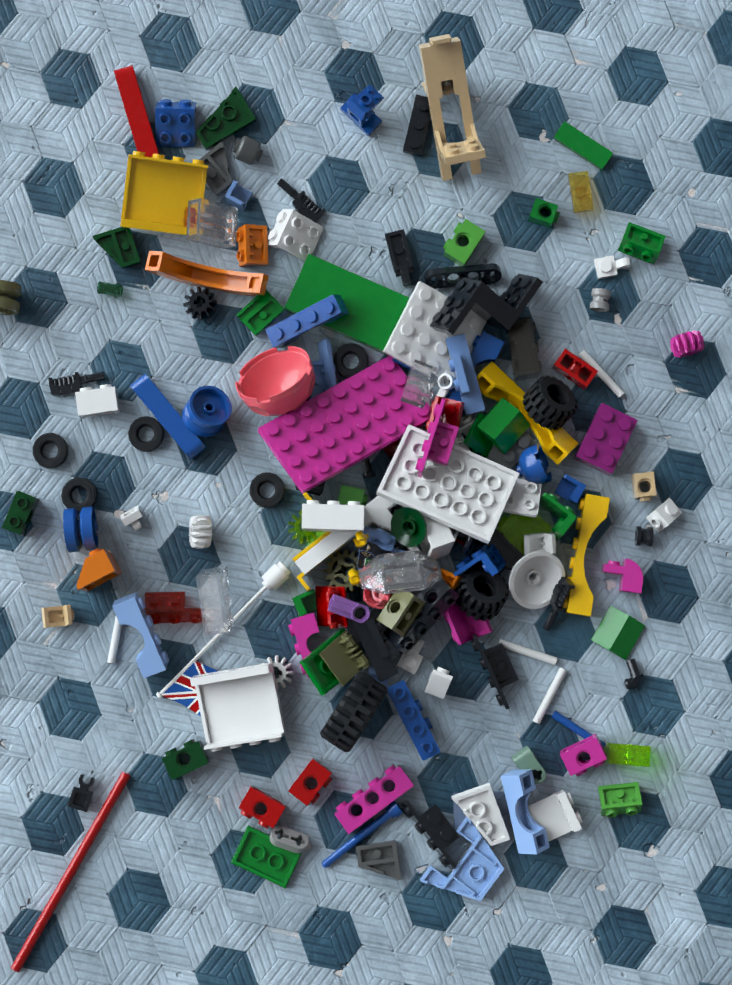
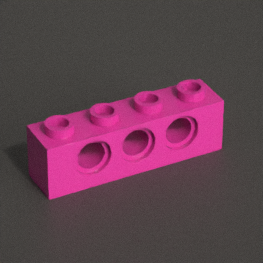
(351, 821)

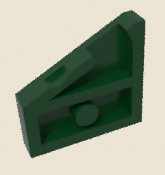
(119, 246)

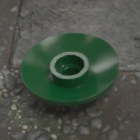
(402, 528)

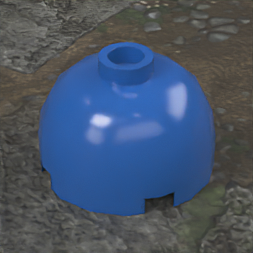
(534, 465)

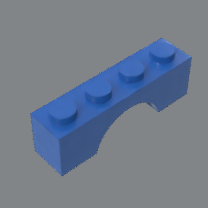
(305, 320)
(486, 350)

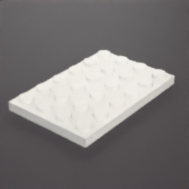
(462, 495)

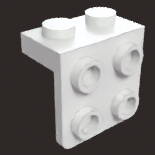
(295, 234)
(524, 499)
(556, 814)

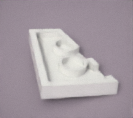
(482, 809)

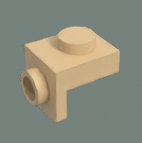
(57, 616)

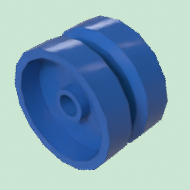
(206, 411)
(80, 529)

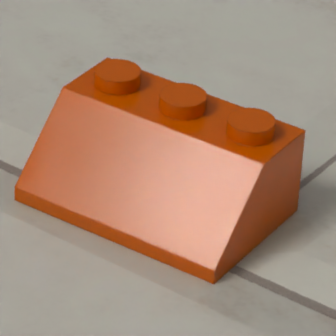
(97, 569)

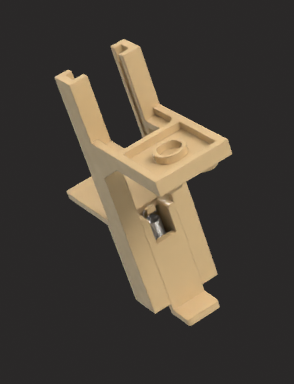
(446, 74)

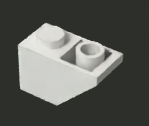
(438, 682)

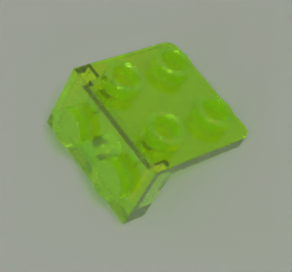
(517, 526)

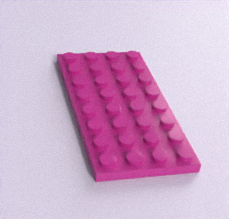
(343, 425)

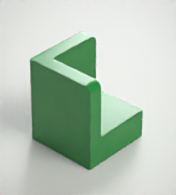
(305, 602)

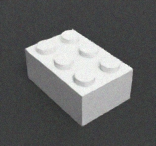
(332, 516)

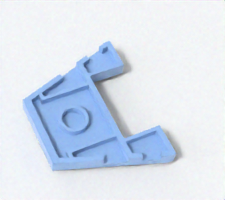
(475, 870)

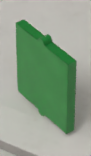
(477, 440)

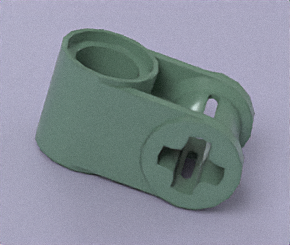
(526, 760)

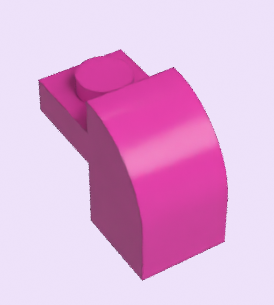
(630, 572)

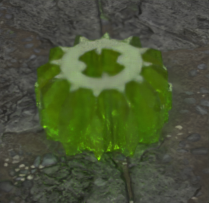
(303, 534)

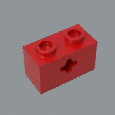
(574, 369)

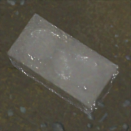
(419, 384)

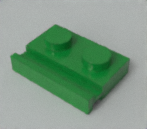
(260, 313)

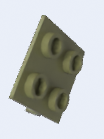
(344, 658)

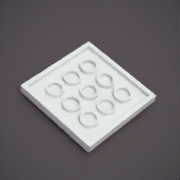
(417, 340)

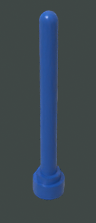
(393, 810)

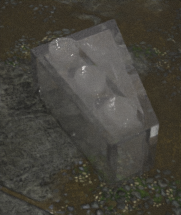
(215, 600)

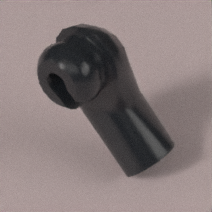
(634, 672)

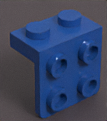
(175, 123)

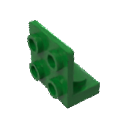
(563, 513)

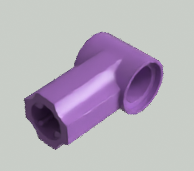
(346, 608)

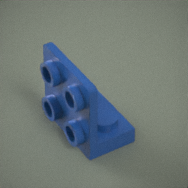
(491, 560)

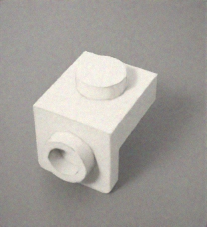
(664, 515)
(539, 542)

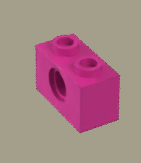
(590, 745)

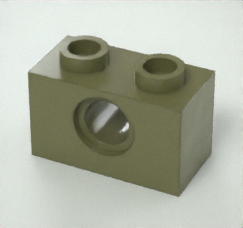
(400, 612)

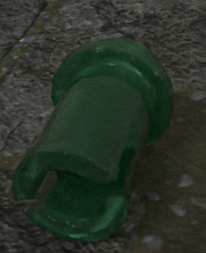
(110, 289)

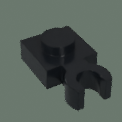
(80, 796)

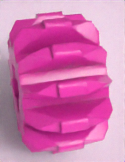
(687, 344)

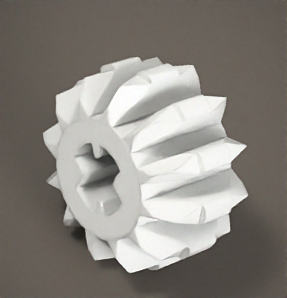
(200, 531)
(281, 667)

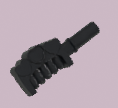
(302, 202)
(66, 386)
(557, 600)

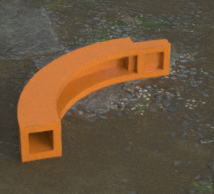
(206, 276)

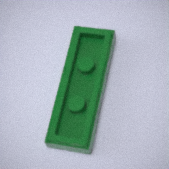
(583, 145)

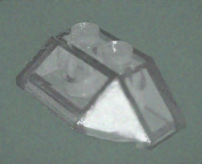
(400, 572)

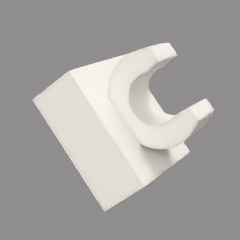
(132, 516)

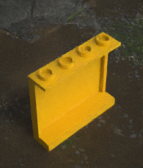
(160, 191)

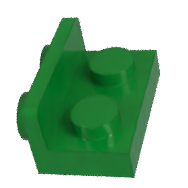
(641, 243)

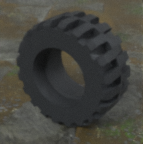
(354, 712)

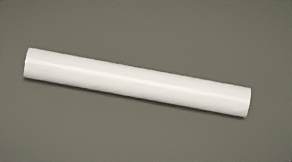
(602, 374)
(114, 642)
(528, 652)
(549, 695)

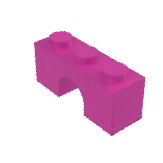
(303, 628)

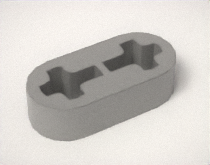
(288, 839)

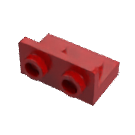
(451, 414)

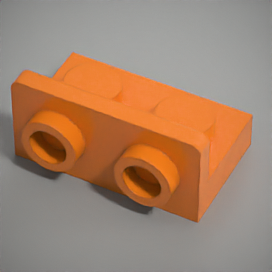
(252, 245)

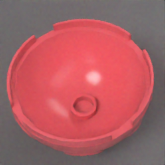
(276, 381)

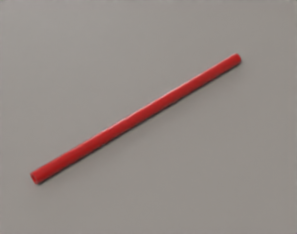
(70, 871)

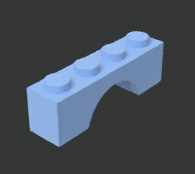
(131, 612)
(529, 835)

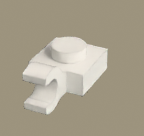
(608, 267)
(412, 660)

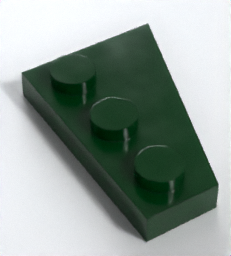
(227, 120)

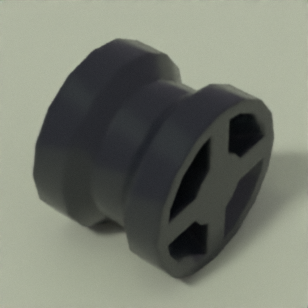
(644, 536)

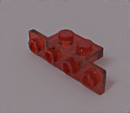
(170, 608)

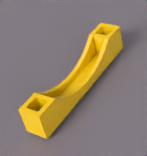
(497, 385)
(593, 512)

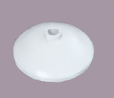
(538, 589)

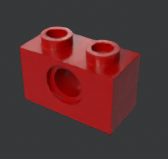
(302, 791)
(274, 807)

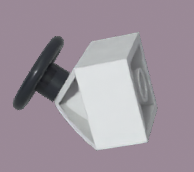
(441, 538)

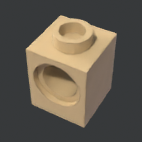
(647, 477)

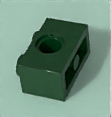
(20, 513)
(197, 759)

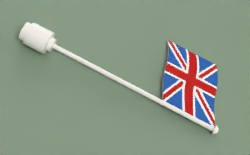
(180, 688)

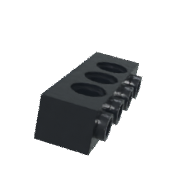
(437, 601)

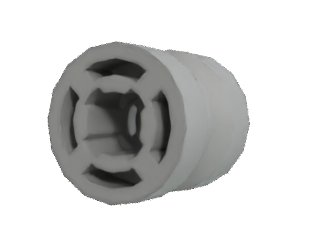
(600, 300)

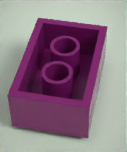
(605, 439)

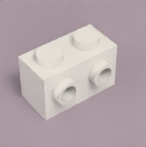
(97, 401)

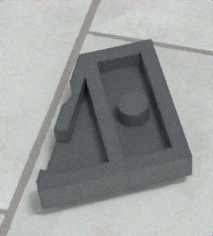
(218, 171)
(380, 858)

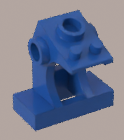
(360, 109)

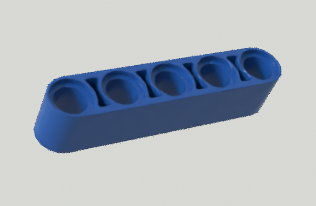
(167, 416)

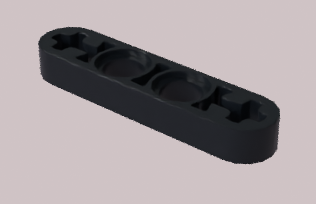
(462, 271)

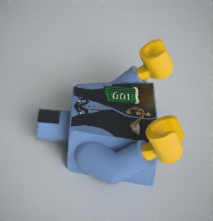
(371, 544)

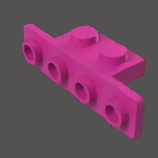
(440, 442)

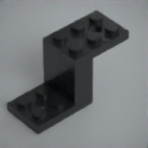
(478, 297)

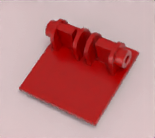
(325, 617)

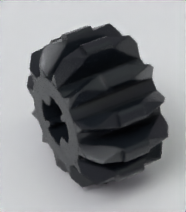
(194, 299)

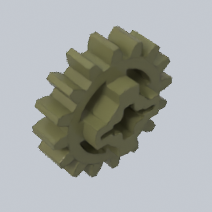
(338, 573)

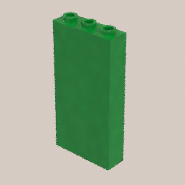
(370, 306)

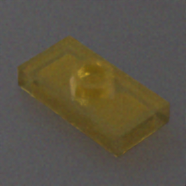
(580, 191)

